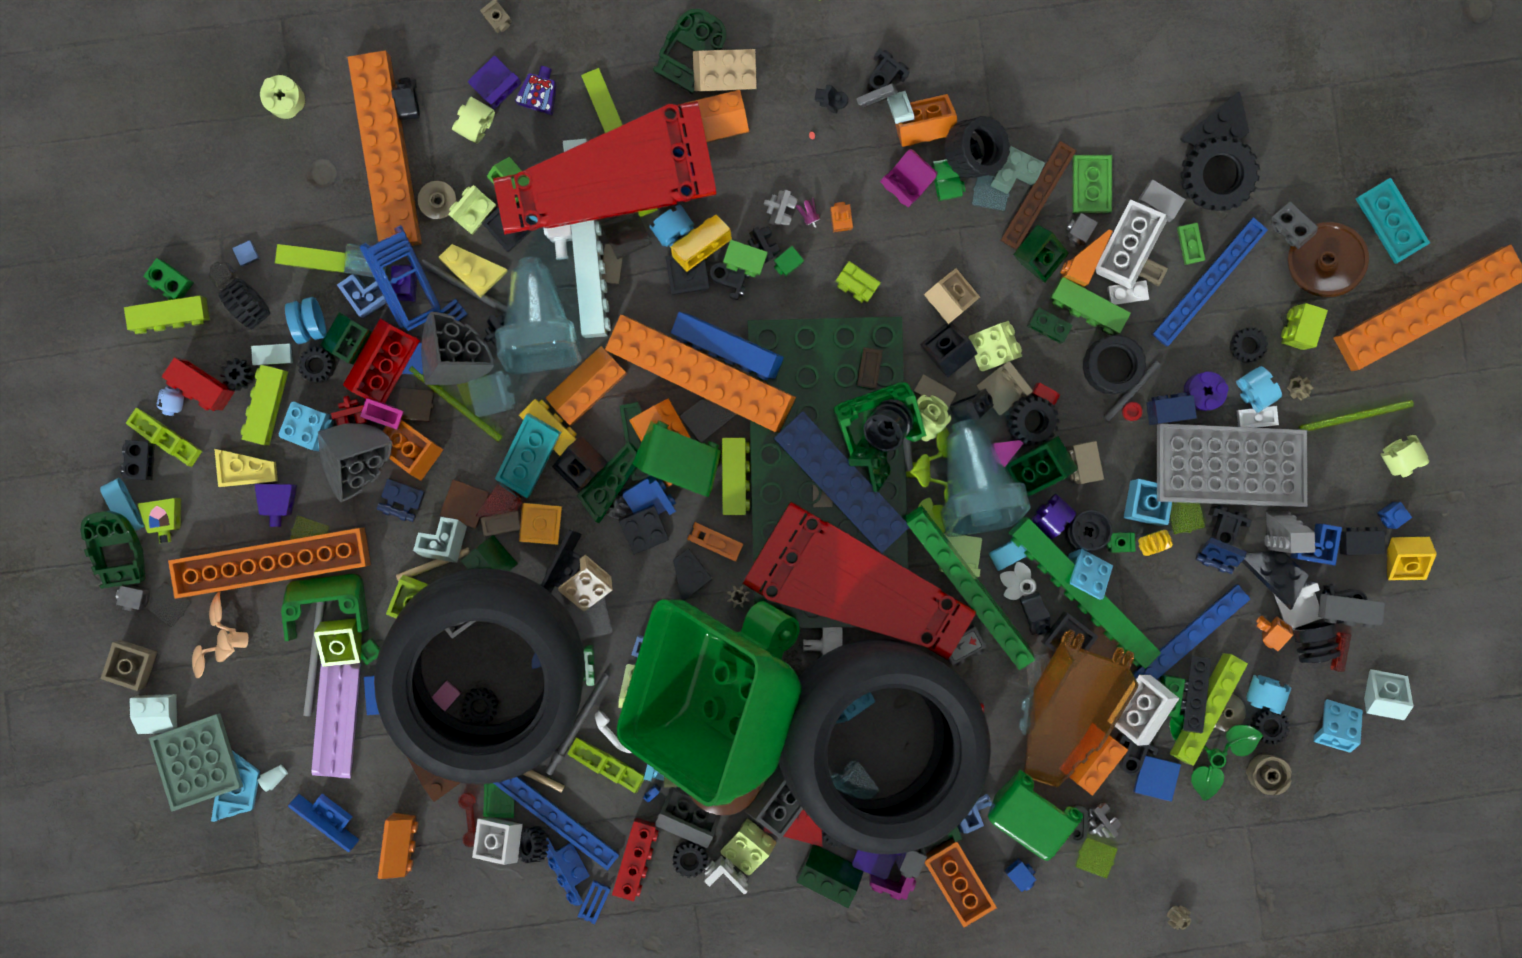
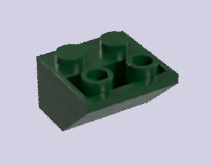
(346, 338)

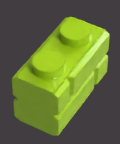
(857, 282)

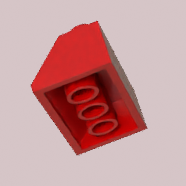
(381, 362)

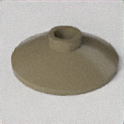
(430, 193)
(1237, 714)

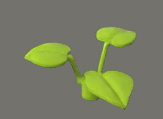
(921, 468)

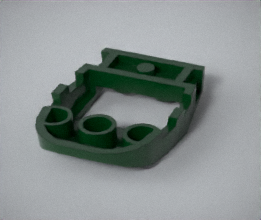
(698, 32)
(109, 529)

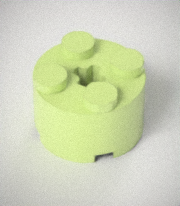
(274, 88)
(473, 120)
(933, 415)
(1405, 456)

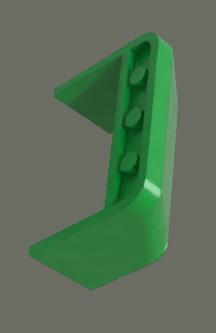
(345, 588)

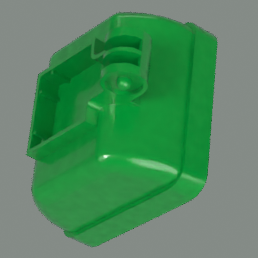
(711, 700)

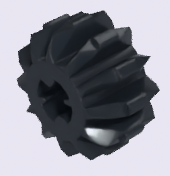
(232, 369)

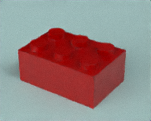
(197, 384)

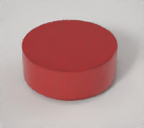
(1132, 411)

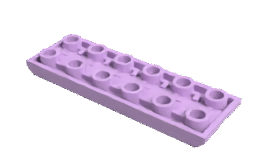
(336, 720)

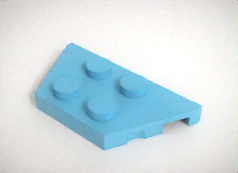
(241, 799)

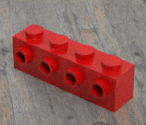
(634, 859)

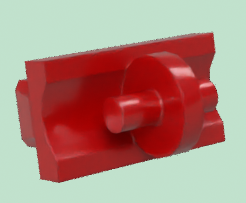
(342, 417)

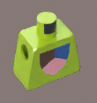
(161, 517)

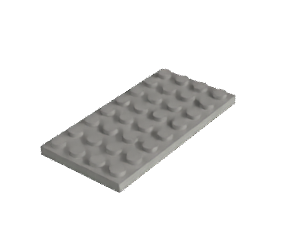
(1231, 465)

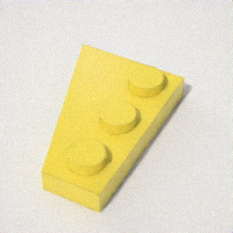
(471, 269)
(241, 469)

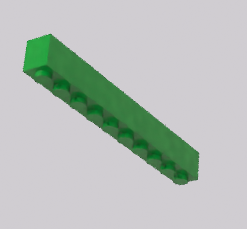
(970, 587)
(1102, 611)

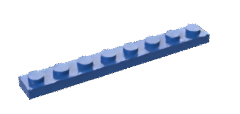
(1210, 282)
(1195, 632)
(559, 821)

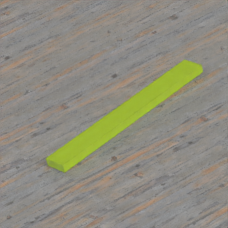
(604, 107)

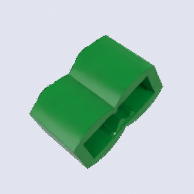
(947, 181)

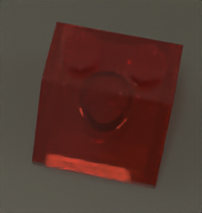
(500, 501)

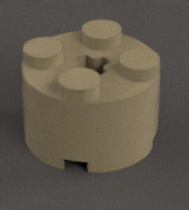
(1258, 774)

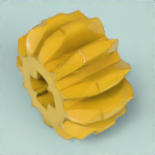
(1155, 542)

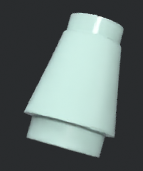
(272, 777)

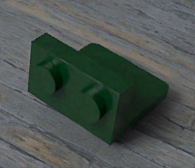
(875, 460)

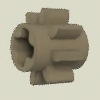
(1300, 388)
(740, 591)
(1179, 917)

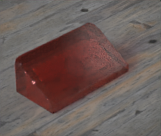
(1339, 664)

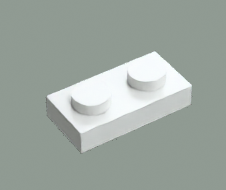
(1120, 294)
(1251, 419)

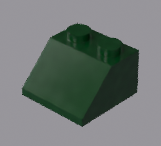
(1041, 253)
(490, 555)

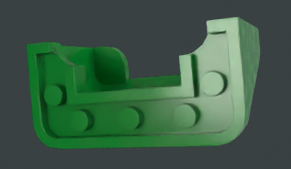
(855, 412)
(678, 459)
(1031, 817)

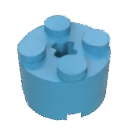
(672, 226)

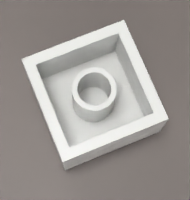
(497, 840)

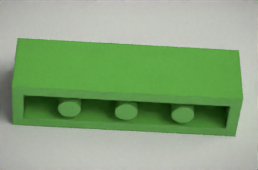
(1089, 306)

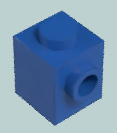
(1394, 515)
(1021, 875)

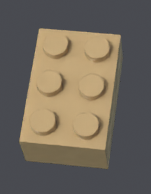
(724, 70)

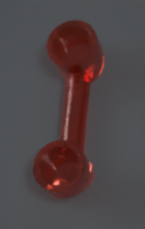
(466, 802)

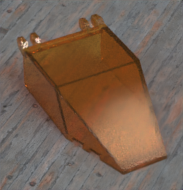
(1075, 708)

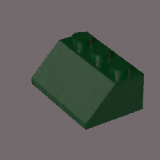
(830, 876)

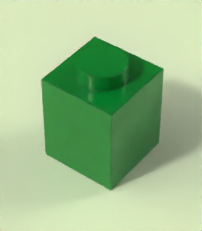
(788, 262)

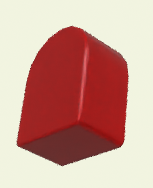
(1045, 392)

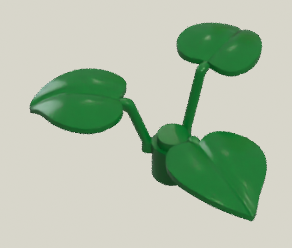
(1242, 742)

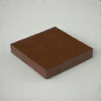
(464, 503)

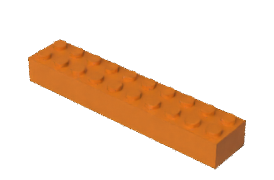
(383, 146)
(1430, 308)
(700, 373)
(269, 563)

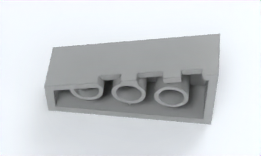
(1287, 534)

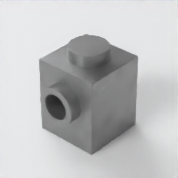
(1080, 229)
(132, 597)

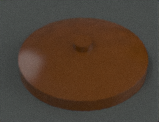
(1330, 261)

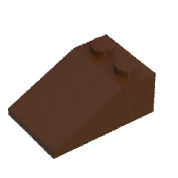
(433, 784)

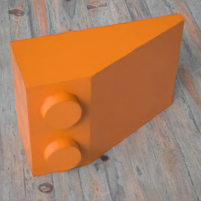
(1083, 265)
(412, 450)

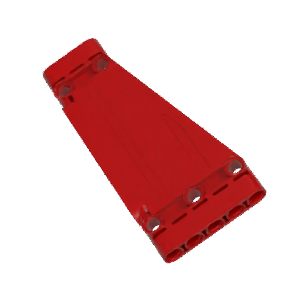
(613, 173)
(854, 585)

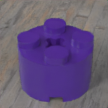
(1216, 389)
(1053, 516)

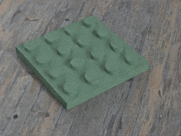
(195, 762)

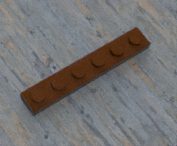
(1038, 195)

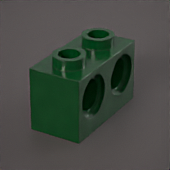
(1049, 325)

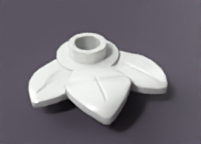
(1015, 580)

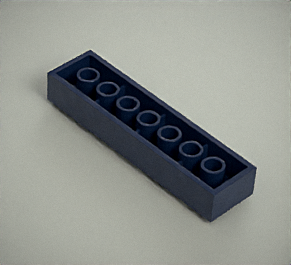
(841, 482)

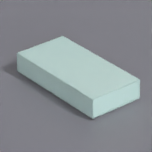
(900, 107)
(271, 354)

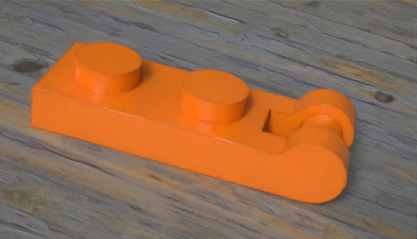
(716, 542)

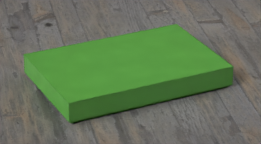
(1092, 184)

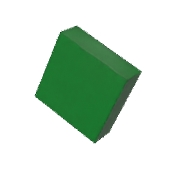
(369, 651)

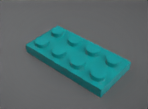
(1392, 220)
(528, 455)

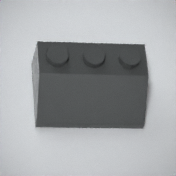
(775, 805)
(686, 819)

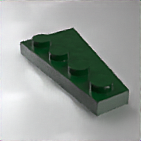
(629, 411)
(605, 486)

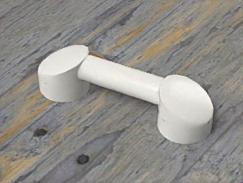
(602, 720)

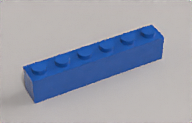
(727, 345)

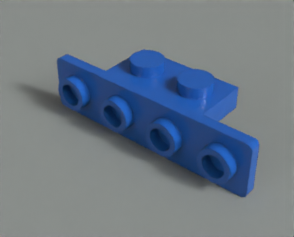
(327, 818)
(568, 869)

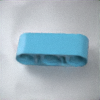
(120, 501)
(1006, 555)

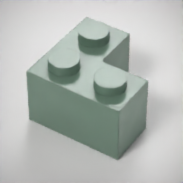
(1017, 166)

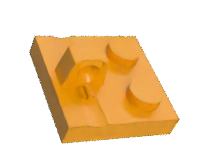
(540, 523)

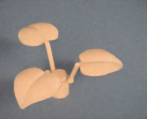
(225, 641)

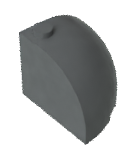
(452, 352)
(352, 457)

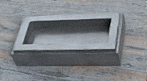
(877, 95)

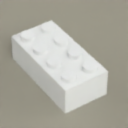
(1131, 244)

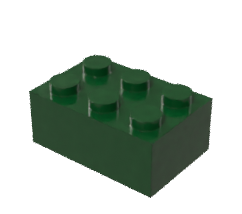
(1042, 466)

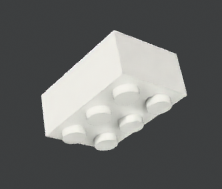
(1146, 710)

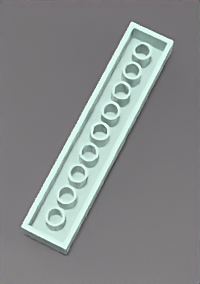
(589, 272)

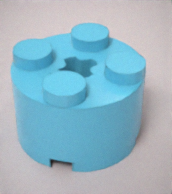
(1259, 389)
(1268, 693)

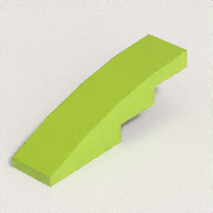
(310, 258)
(163, 437)
(606, 765)

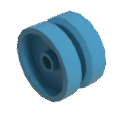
(305, 320)

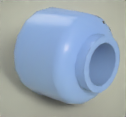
(170, 400)

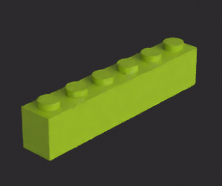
(1220, 688)

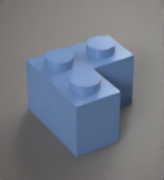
(362, 299)

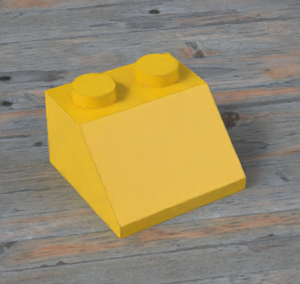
(1410, 558)

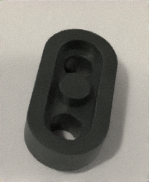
(1082, 827)

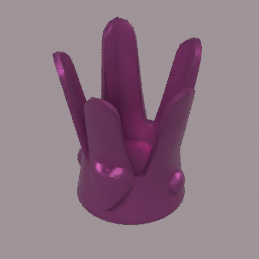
(812, 215)

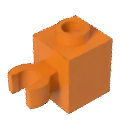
(841, 217)
(1276, 633)

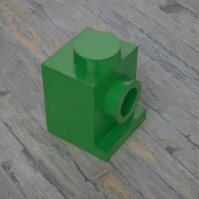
(1128, 542)

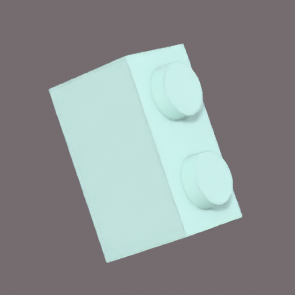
(1388, 695)
(153, 713)

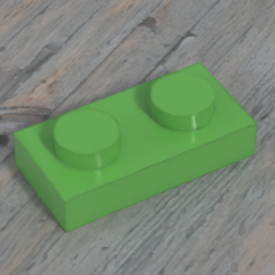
(1191, 243)

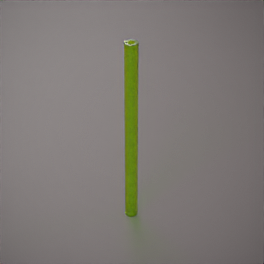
(460, 407)
(1356, 416)

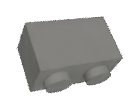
(1161, 199)

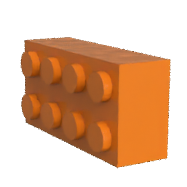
(959, 882)

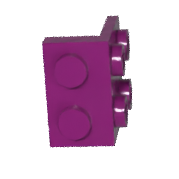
(909, 178)
(895, 889)

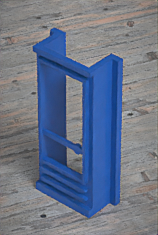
(387, 252)

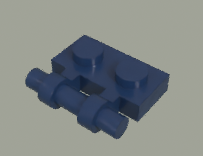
(402, 494)
(1221, 551)

